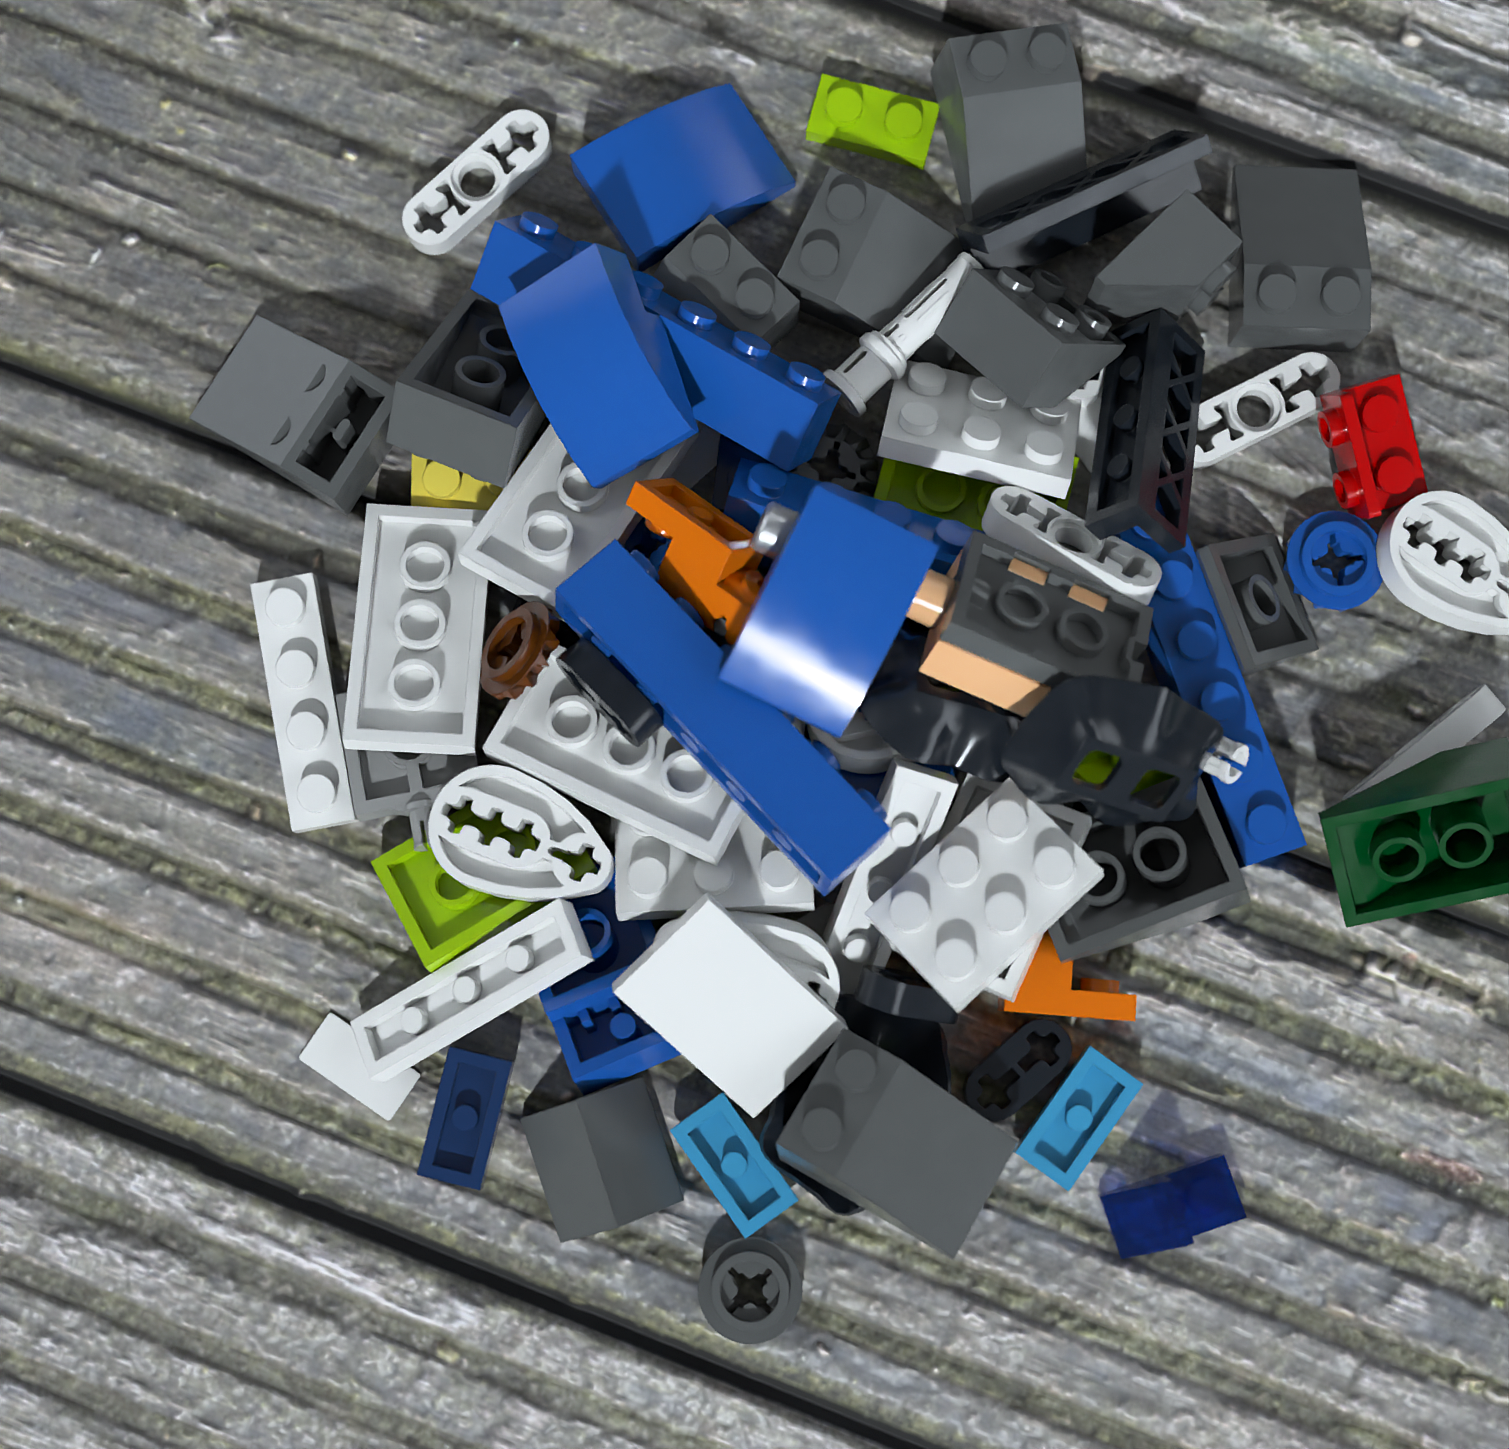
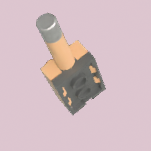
(1010, 621)

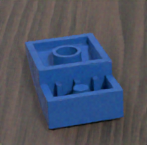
(676, 168)
(599, 365)
(828, 611)
(593, 1026)

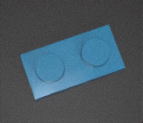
(1078, 1117)
(733, 1165)

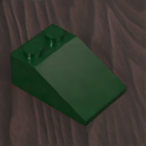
(1423, 836)

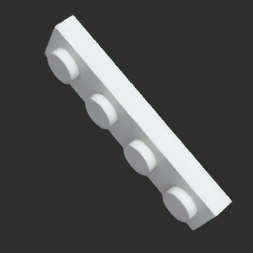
(303, 701)
(915, 809)
(471, 990)

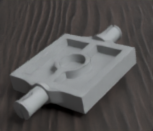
(400, 782)

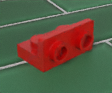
(1371, 446)

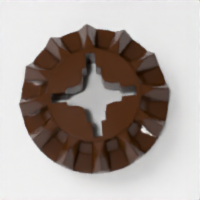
(518, 650)

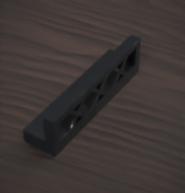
(1087, 203)
(1134, 425)

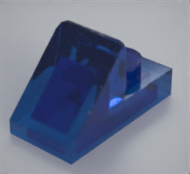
(1172, 1207)

